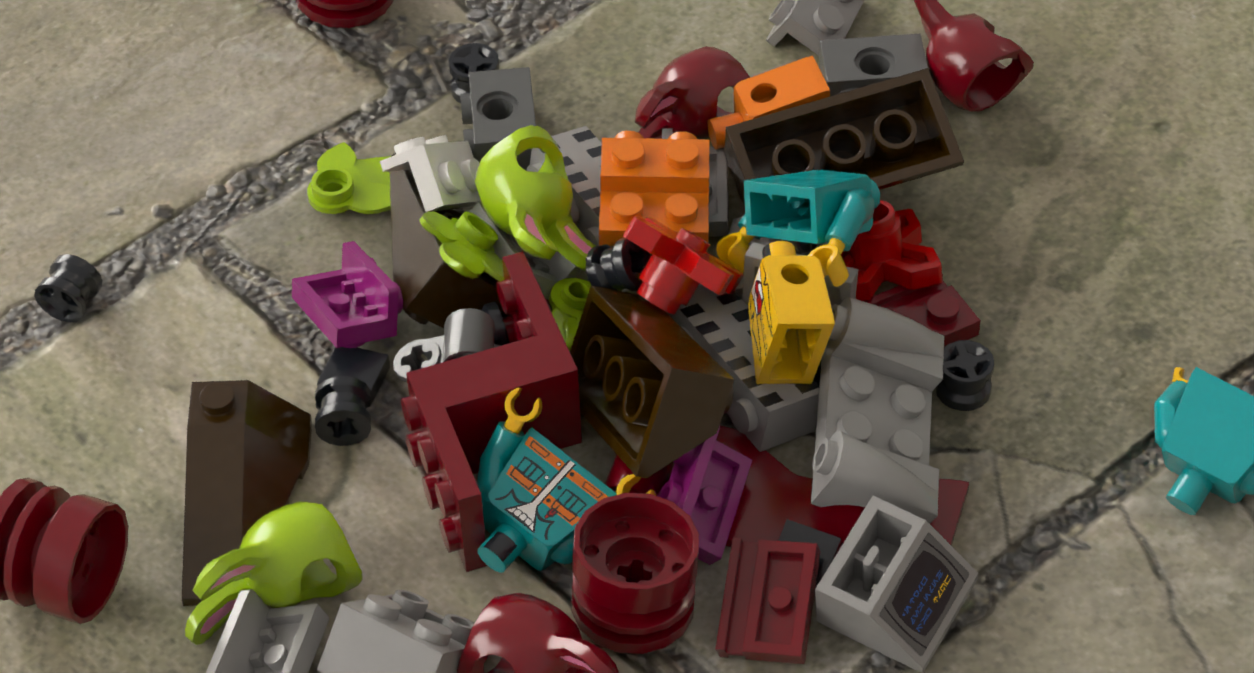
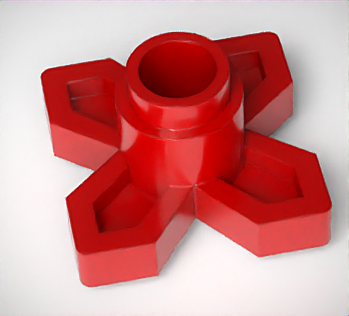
(892, 253)
(677, 265)

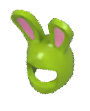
(528, 203)
(278, 561)

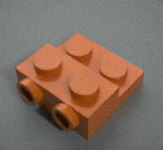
(654, 181)

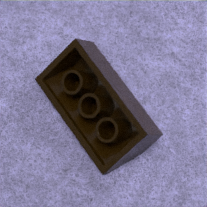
(878, 130)
(645, 381)

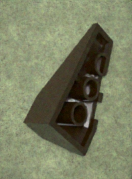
(426, 282)
(239, 466)

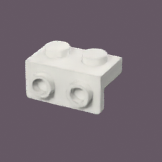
(441, 171)

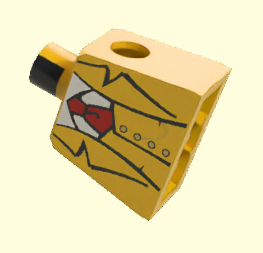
(791, 296)

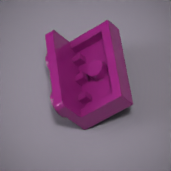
(352, 302)
(709, 488)

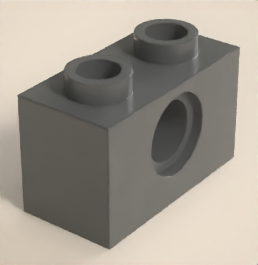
(869, 60)
(497, 107)

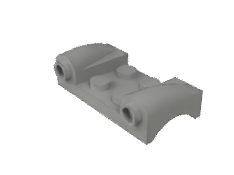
(877, 411)

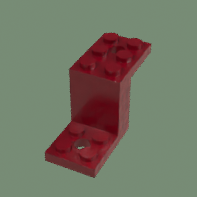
(463, 400)

